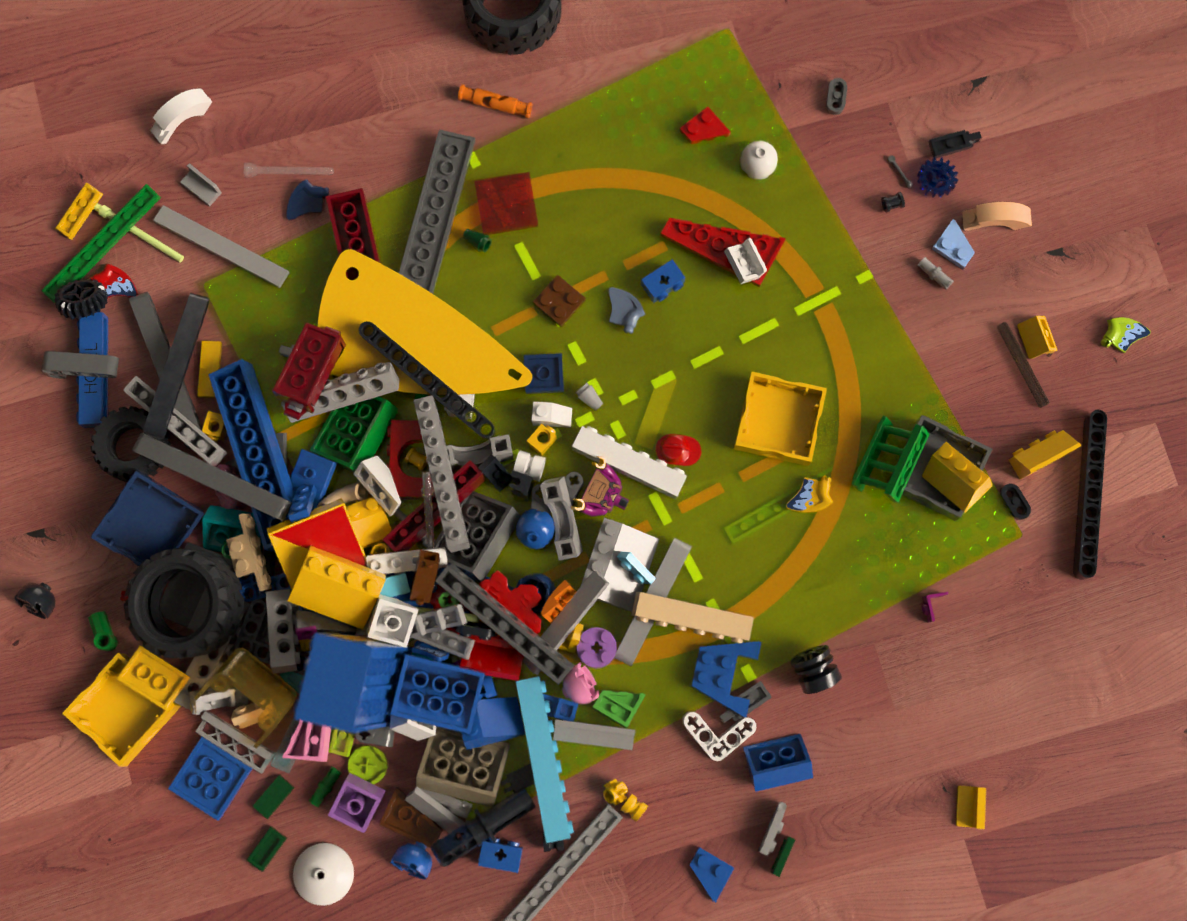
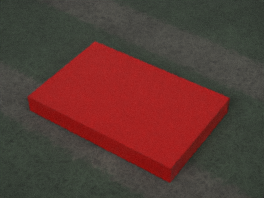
(495, 661)

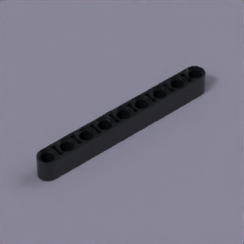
(176, 366)
(418, 376)
(1084, 501)

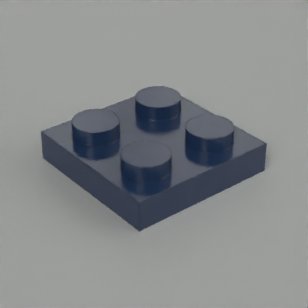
(546, 373)

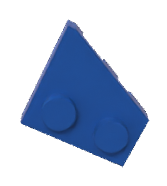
(711, 872)

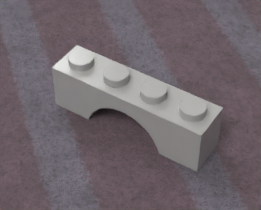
(497, 446)
(566, 532)

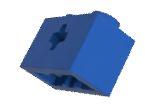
(668, 272)
(489, 858)

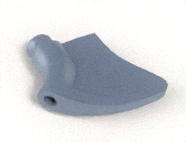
(625, 309)

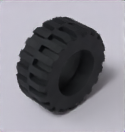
(106, 439)

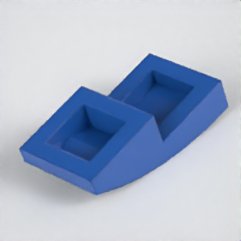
(561, 708)

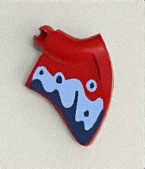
(116, 282)

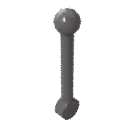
(891, 159)

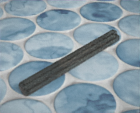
(1023, 365)

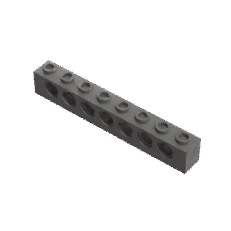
(504, 623)

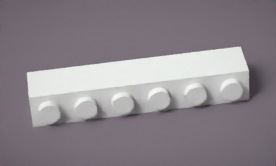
(629, 462)

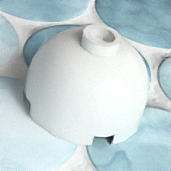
(759, 159)

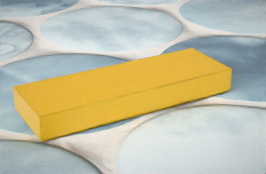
(79, 211)
(209, 363)

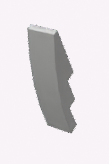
(438, 620)

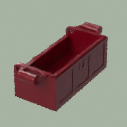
(308, 368)

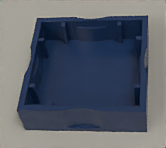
(146, 520)

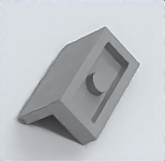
(201, 186)

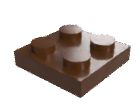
(559, 301)

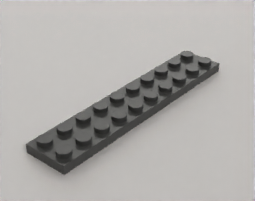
(436, 208)

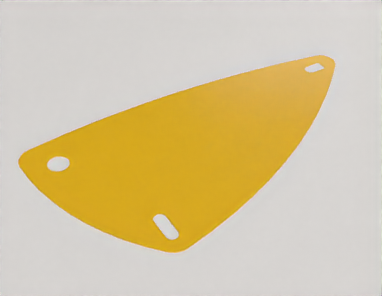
(418, 322)

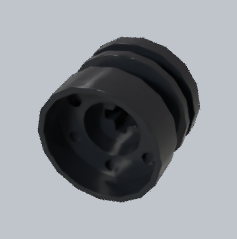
(816, 669)

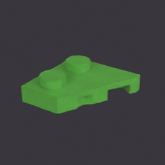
(618, 706)

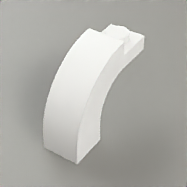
(178, 109)

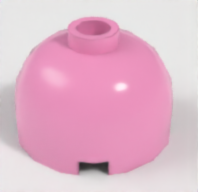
(580, 685)

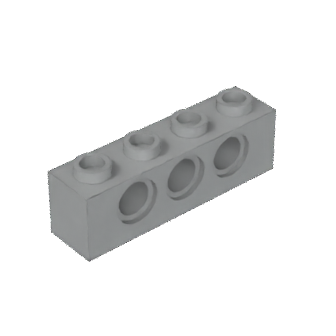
(280, 661)

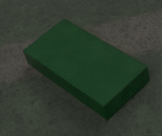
(273, 796)
(266, 849)
(782, 856)

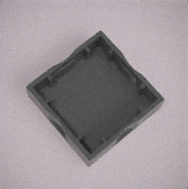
(922, 491)

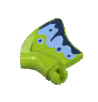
(1123, 333)

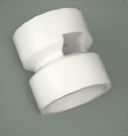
(530, 465)

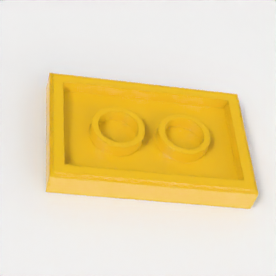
(153, 678)

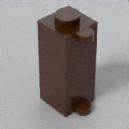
(424, 576)

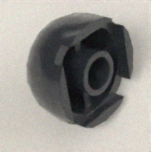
(37, 599)

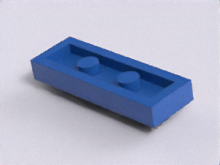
(302, 503)

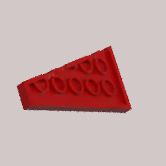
(712, 241)

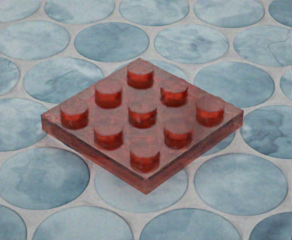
(506, 203)

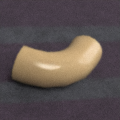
(350, 494)

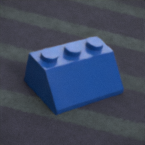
(778, 762)

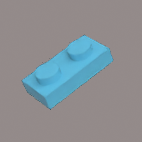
(632, 564)

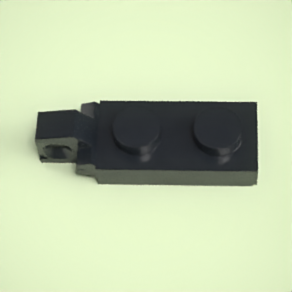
(953, 143)

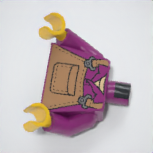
(601, 492)

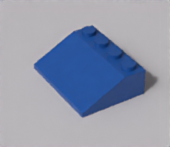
(437, 693)

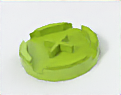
(368, 764)

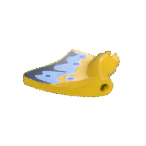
(812, 496)

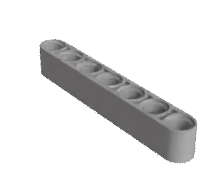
(660, 587)

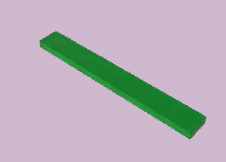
(103, 240)

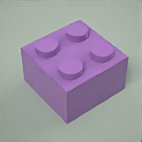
(356, 803)

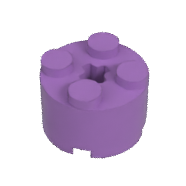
(604, 640)

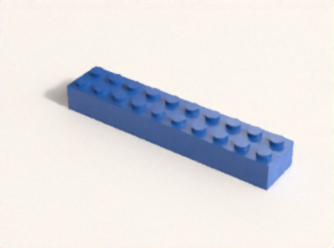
(252, 437)

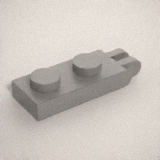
(775, 826)

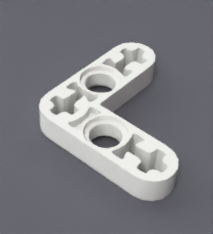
(713, 741)

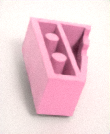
(309, 742)

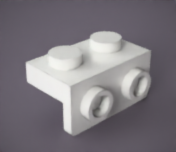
(746, 261)

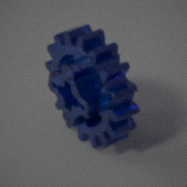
(945, 181)

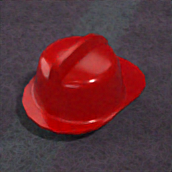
(678, 450)

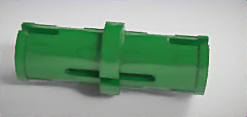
(325, 786)

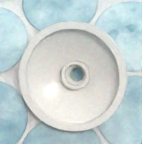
(337, 872)

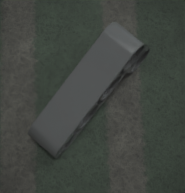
(61, 364)

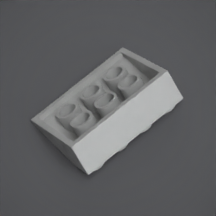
(610, 542)

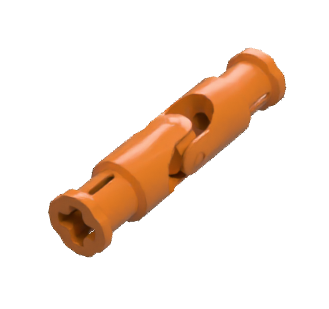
(503, 103)

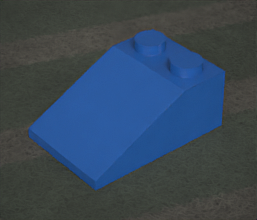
(494, 722)

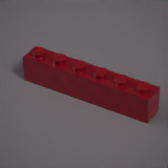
(413, 526)

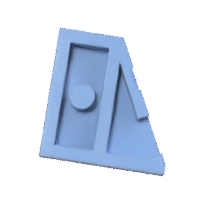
(954, 245)

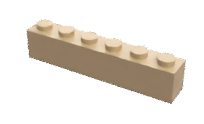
(692, 616)

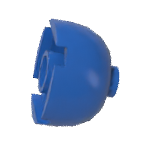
(535, 529)
(413, 859)

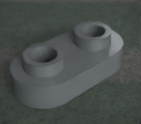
(836, 97)

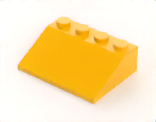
(337, 587)

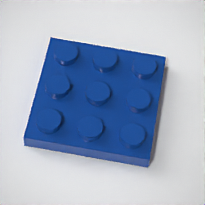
(210, 778)

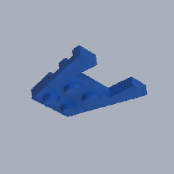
(716, 670)

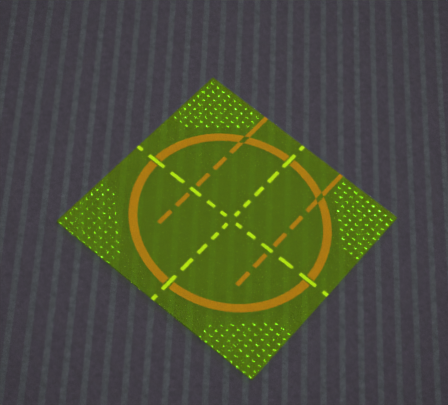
(602, 193)

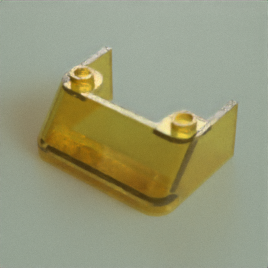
(257, 684)

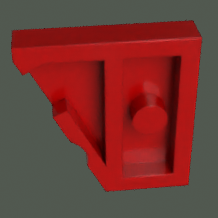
(704, 127)

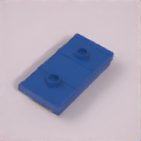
(313, 470)

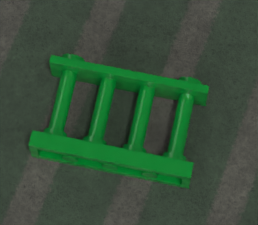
(906, 463)

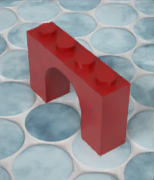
(403, 434)

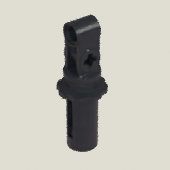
(482, 827)

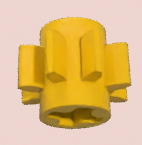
(615, 792)

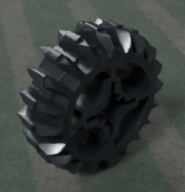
(81, 298)

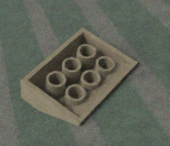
(461, 772)

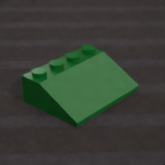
(354, 432)

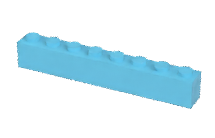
(543, 759)

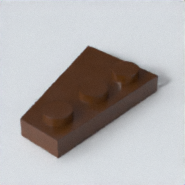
(409, 821)

